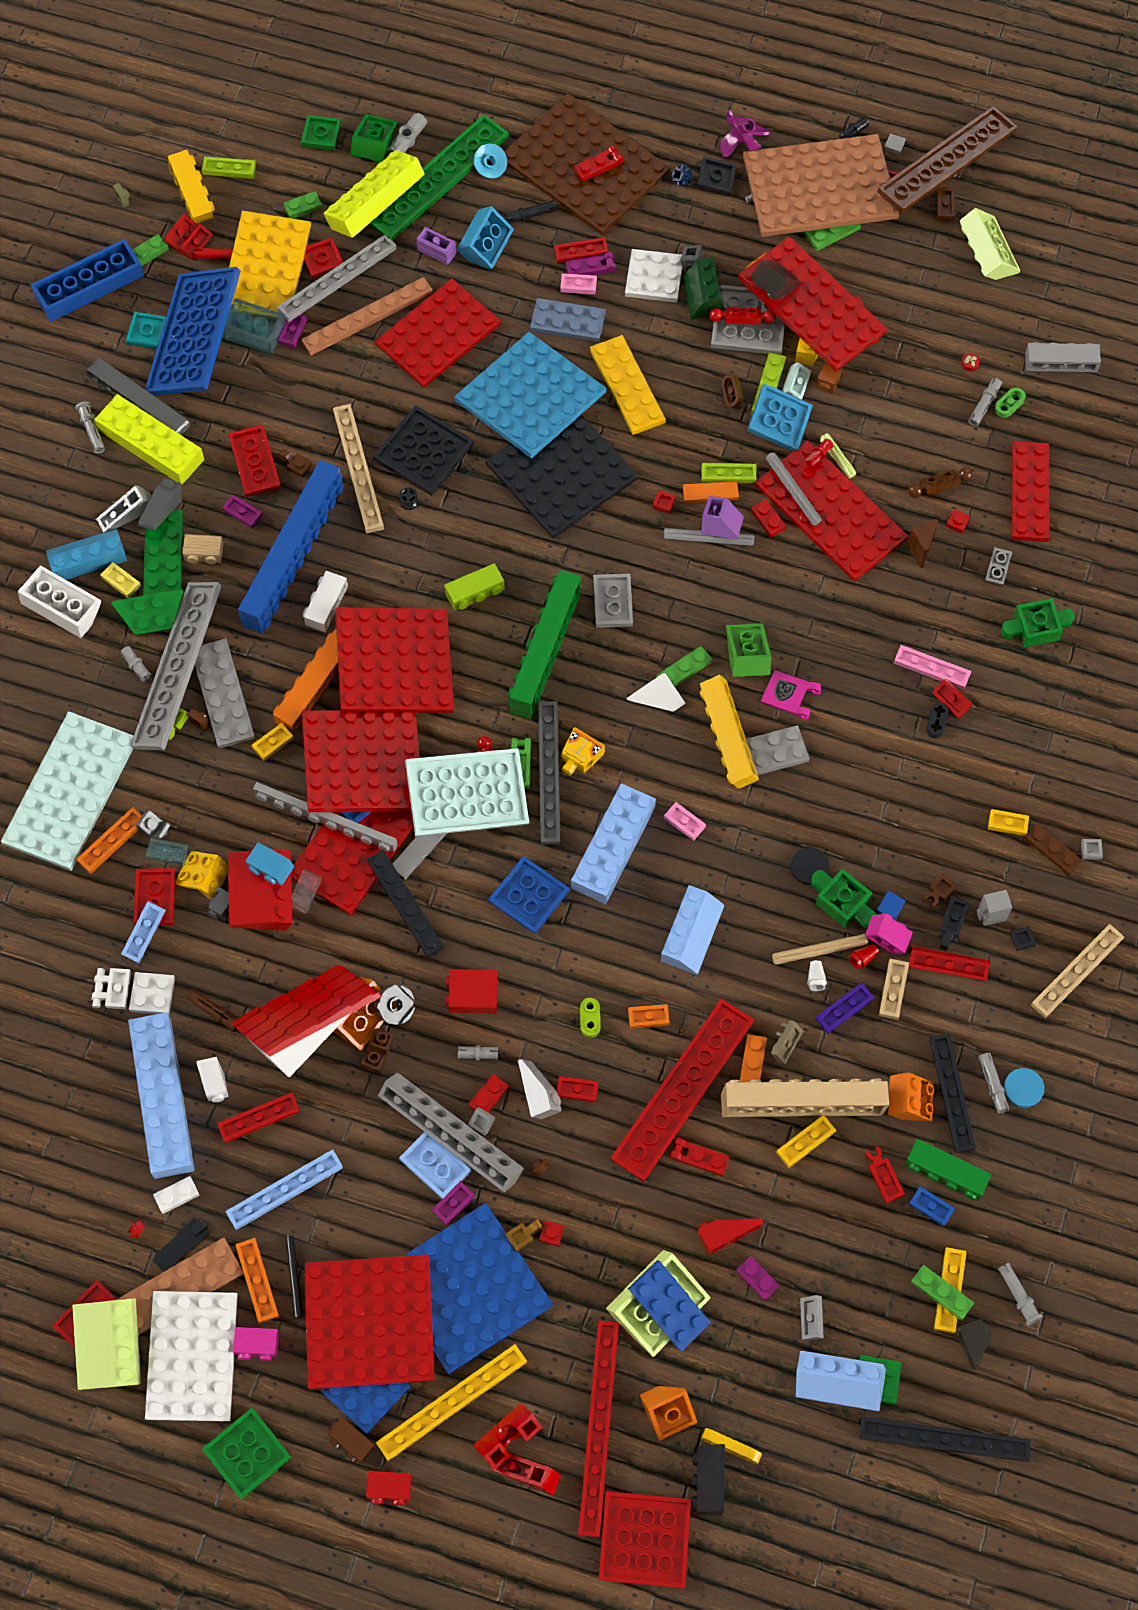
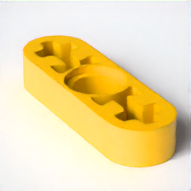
(732, 1446)

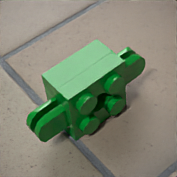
(1037, 623)
(843, 898)

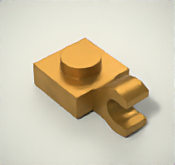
(521, 1235)

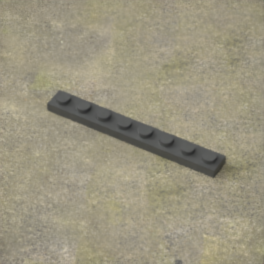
(549, 773)

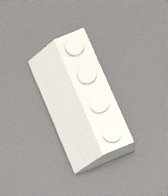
(59, 601)

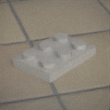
(613, 600)
(777, 750)

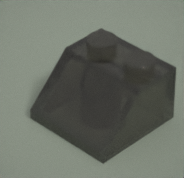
(774, 279)

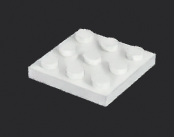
(654, 275)

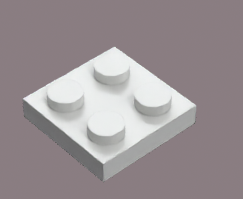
(152, 993)

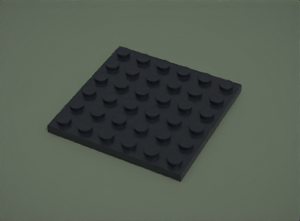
(565, 477)

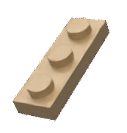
(893, 989)

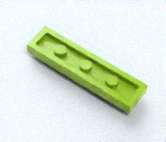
(771, 373)

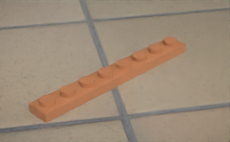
(366, 316)

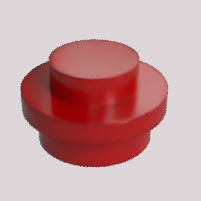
(136, 1228)

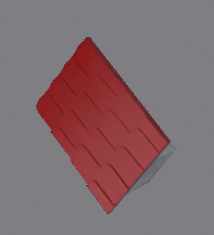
(299, 1021)

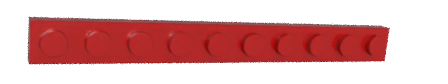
(598, 1429)

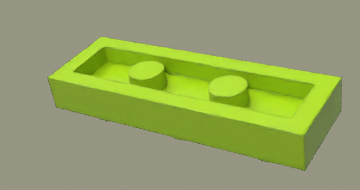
(228, 167)
(728, 472)

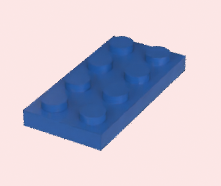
(669, 1305)

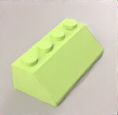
(989, 245)

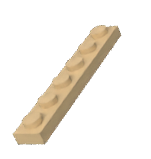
(1077, 971)

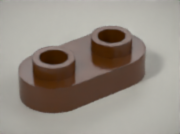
(732, 391)

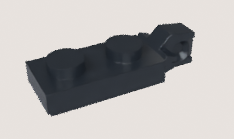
(953, 922)

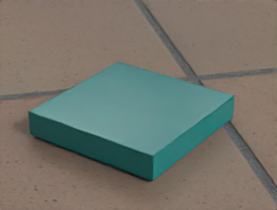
(145, 330)

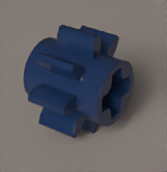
(682, 175)

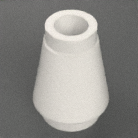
(816, 976)

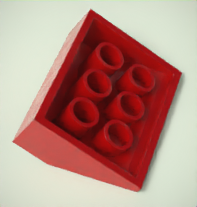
(254, 900)

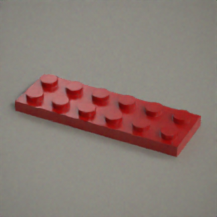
(1030, 491)

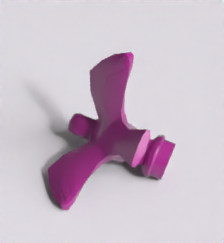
(742, 131)

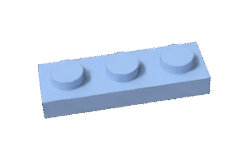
(143, 931)

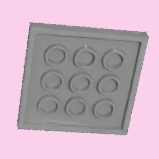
(747, 337)

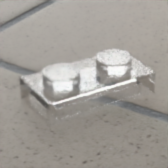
(305, 890)

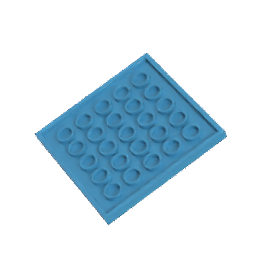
(530, 394)

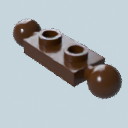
(940, 482)

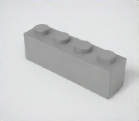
(1062, 357)

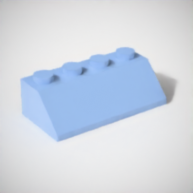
(692, 930)
(840, 1380)

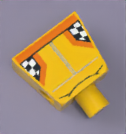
(581, 752)

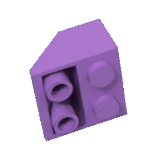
(721, 519)

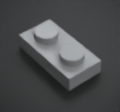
(811, 1318)

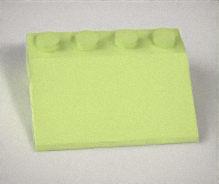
(634, 1317)
(106, 1344)

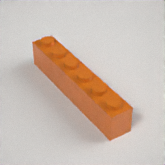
(309, 685)

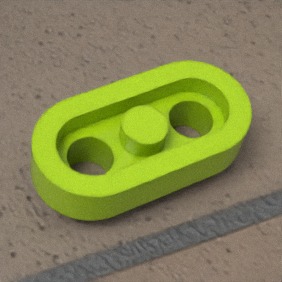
(590, 1017)

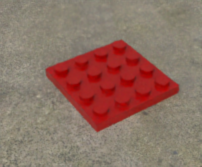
(645, 1540)

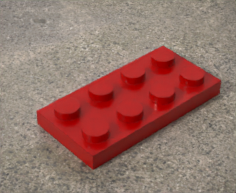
(254, 460)

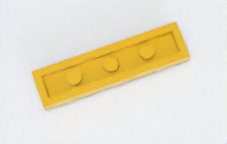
(953, 1274)

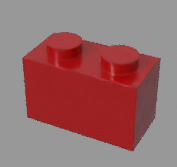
(388, 1487)

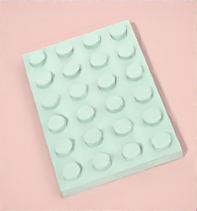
(466, 792)

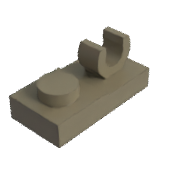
(786, 1041)

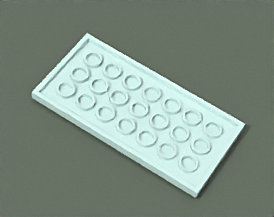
(69, 791)

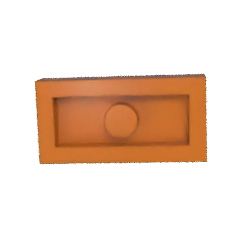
(648, 1016)

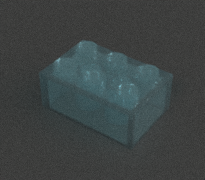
(253, 326)

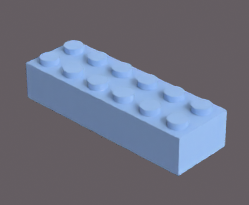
(613, 843)

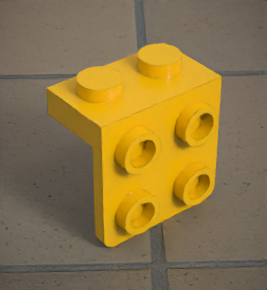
(203, 873)

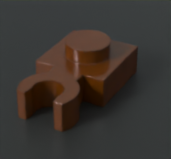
(941, 888)

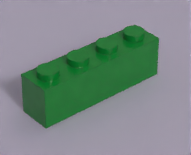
(948, 1170)

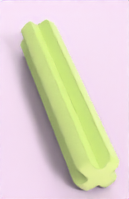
(839, 458)

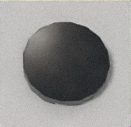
(807, 862)

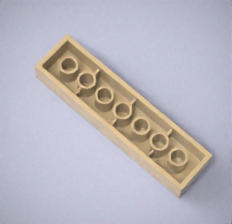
(804, 1098)

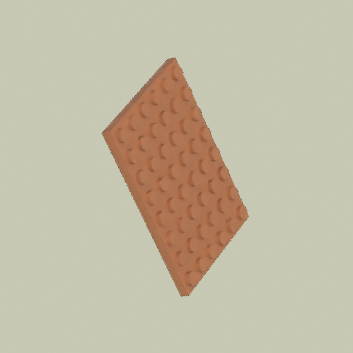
(818, 185)

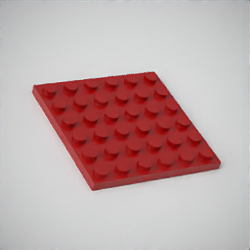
(394, 660)
(358, 760)
(369, 1322)

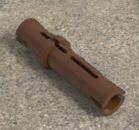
(196, 997)

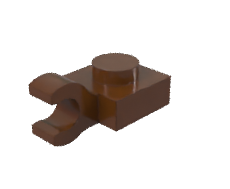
(296, 464)

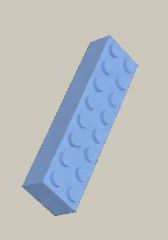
(161, 1095)

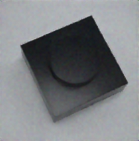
(1022, 938)

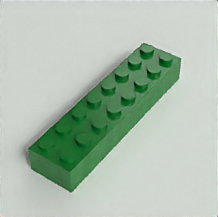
(544, 645)

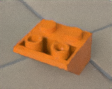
(910, 1097)

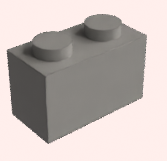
(994, 908)

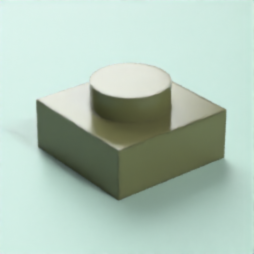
(121, 194)

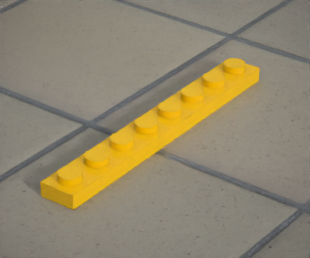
(451, 1402)

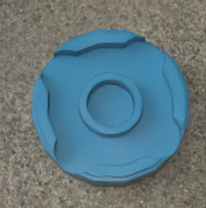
(1024, 1088)

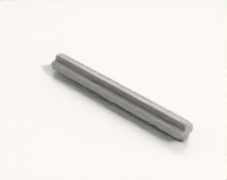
(793, 489)
(695, 535)

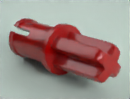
(819, 452)

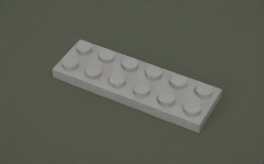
(223, 694)

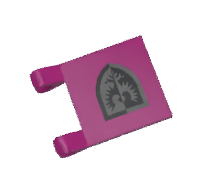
(788, 692)

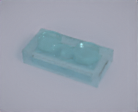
(167, 851)

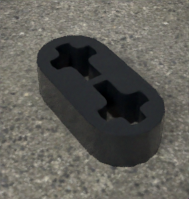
(933, 719)

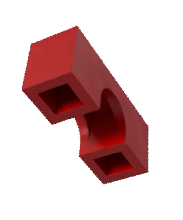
(517, 1424)

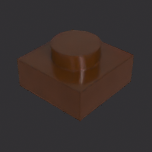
(198, 719)

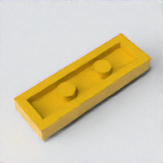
(806, 1141)

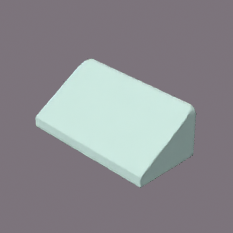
(796, 380)

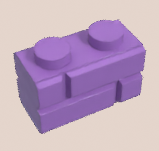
(436, 246)

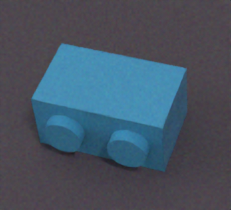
(269, 864)

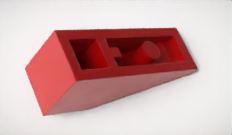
(722, 1233)
(529, 1473)

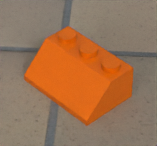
(361, 1024)

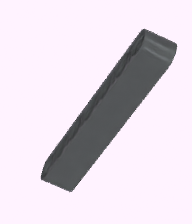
(119, 384)

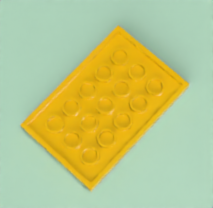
(270, 258)

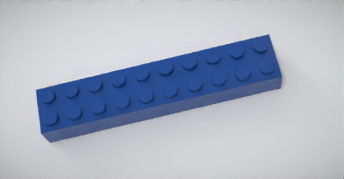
(291, 547)

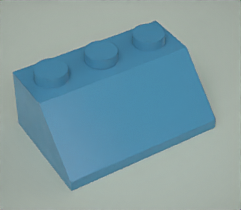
(485, 238)

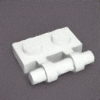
(117, 990)

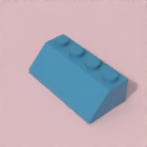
(86, 555)

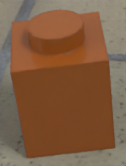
(828, 379)

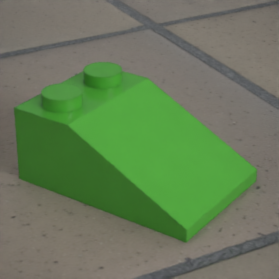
(748, 650)

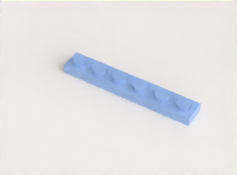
(284, 1189)

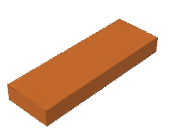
(700, 492)

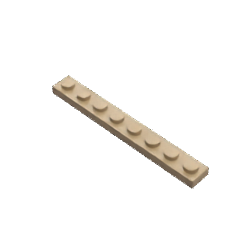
(358, 468)

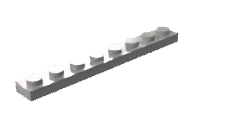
(336, 278)
(330, 819)

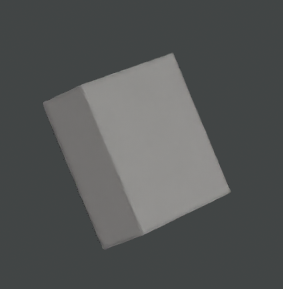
(894, 144)
(1091, 849)
(481, 1121)

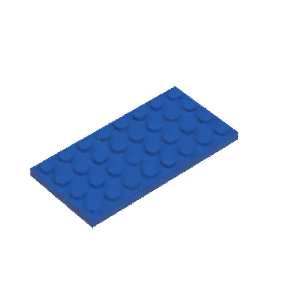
(192, 331)

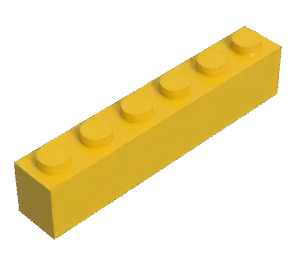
(728, 731)

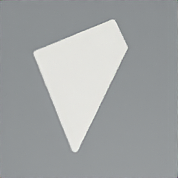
(659, 694)

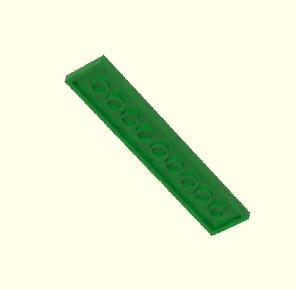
(439, 177)

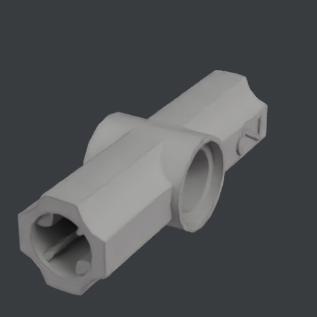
(408, 134)

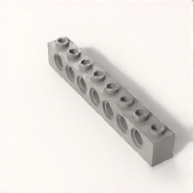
(450, 1132)

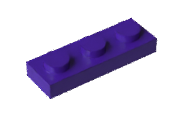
(844, 1008)

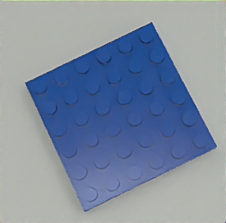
(477, 1288)

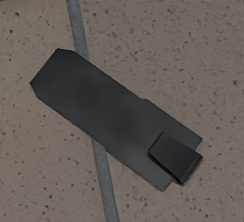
(184, 1241)

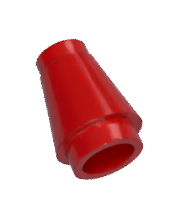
(861, 957)

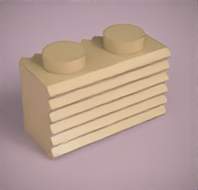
(202, 548)

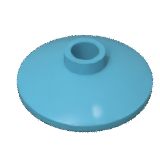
(495, 155)

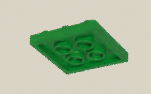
(246, 1453)

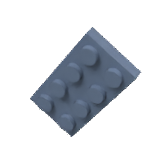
(568, 320)

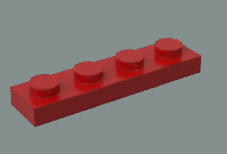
(949, 963)
(258, 1117)

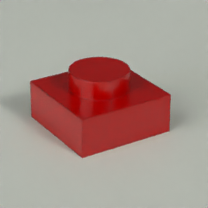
(663, 502)
(958, 521)
(551, 1233)

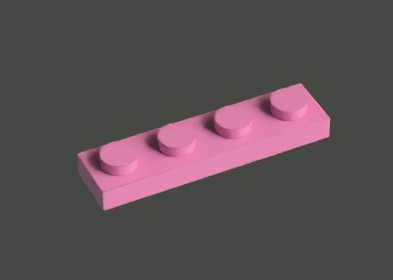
(932, 667)

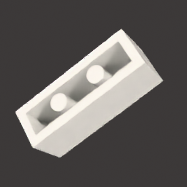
(324, 601)

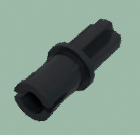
(854, 129)

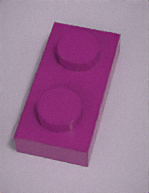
(292, 331)
(242, 511)
(453, 1203)
(757, 1278)

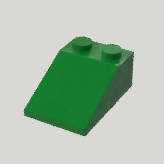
(373, 138)

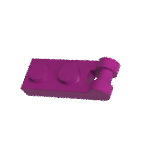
(591, 265)

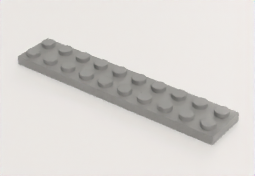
(176, 666)

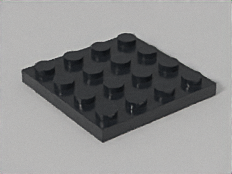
(423, 450)

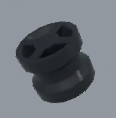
(405, 496)

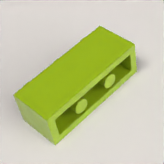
(474, 587)

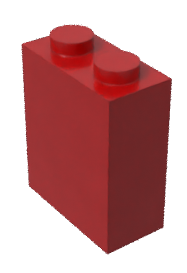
(472, 991)

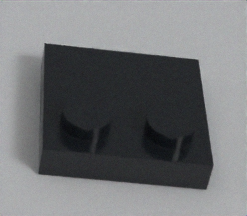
(716, 176)

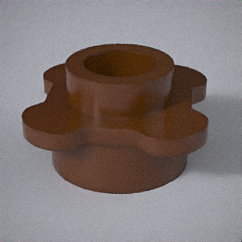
(539, 1167)

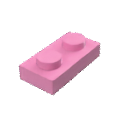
(578, 283)
(684, 821)

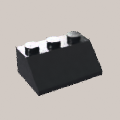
(709, 1480)

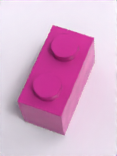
(888, 933)
(255, 1343)

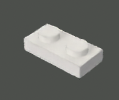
(176, 1195)

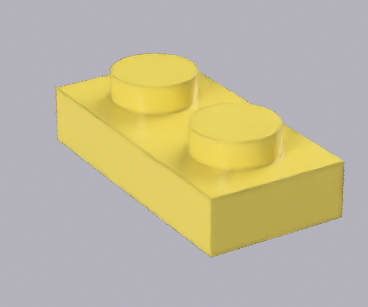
(120, 580)

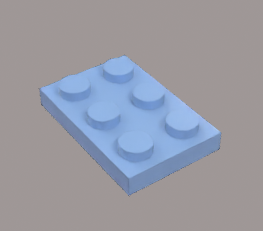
(434, 1165)

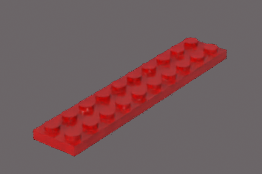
(682, 1090)

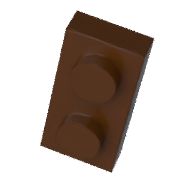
(945, 203)

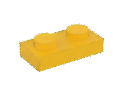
(272, 741)
(1008, 822)

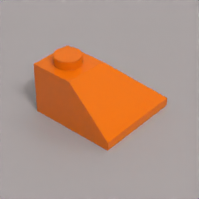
(668, 1410)

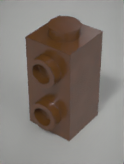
(351, 1440)

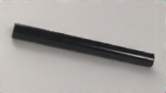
(294, 1277)

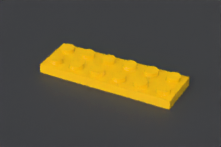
(627, 385)

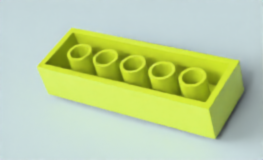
(374, 193)
(149, 439)

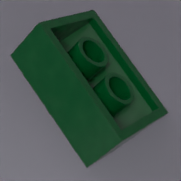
(703, 288)

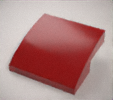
(187, 236)

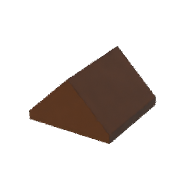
(921, 540)

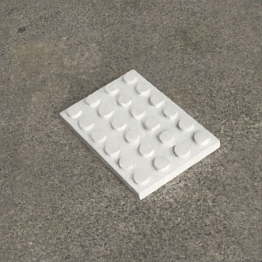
(191, 1356)

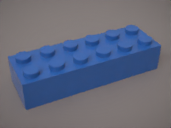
(87, 280)

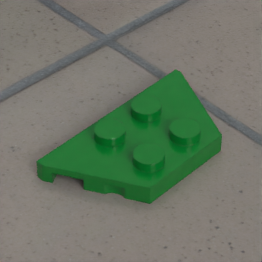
(150, 612)

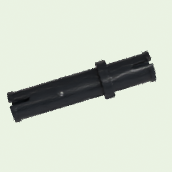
(523, 214)

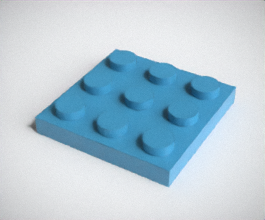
(779, 418)

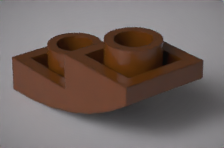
(377, 1051)

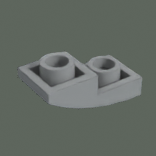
(998, 566)

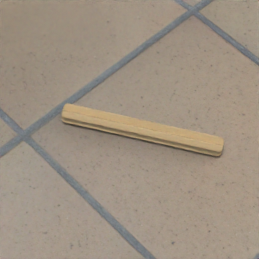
(819, 949)

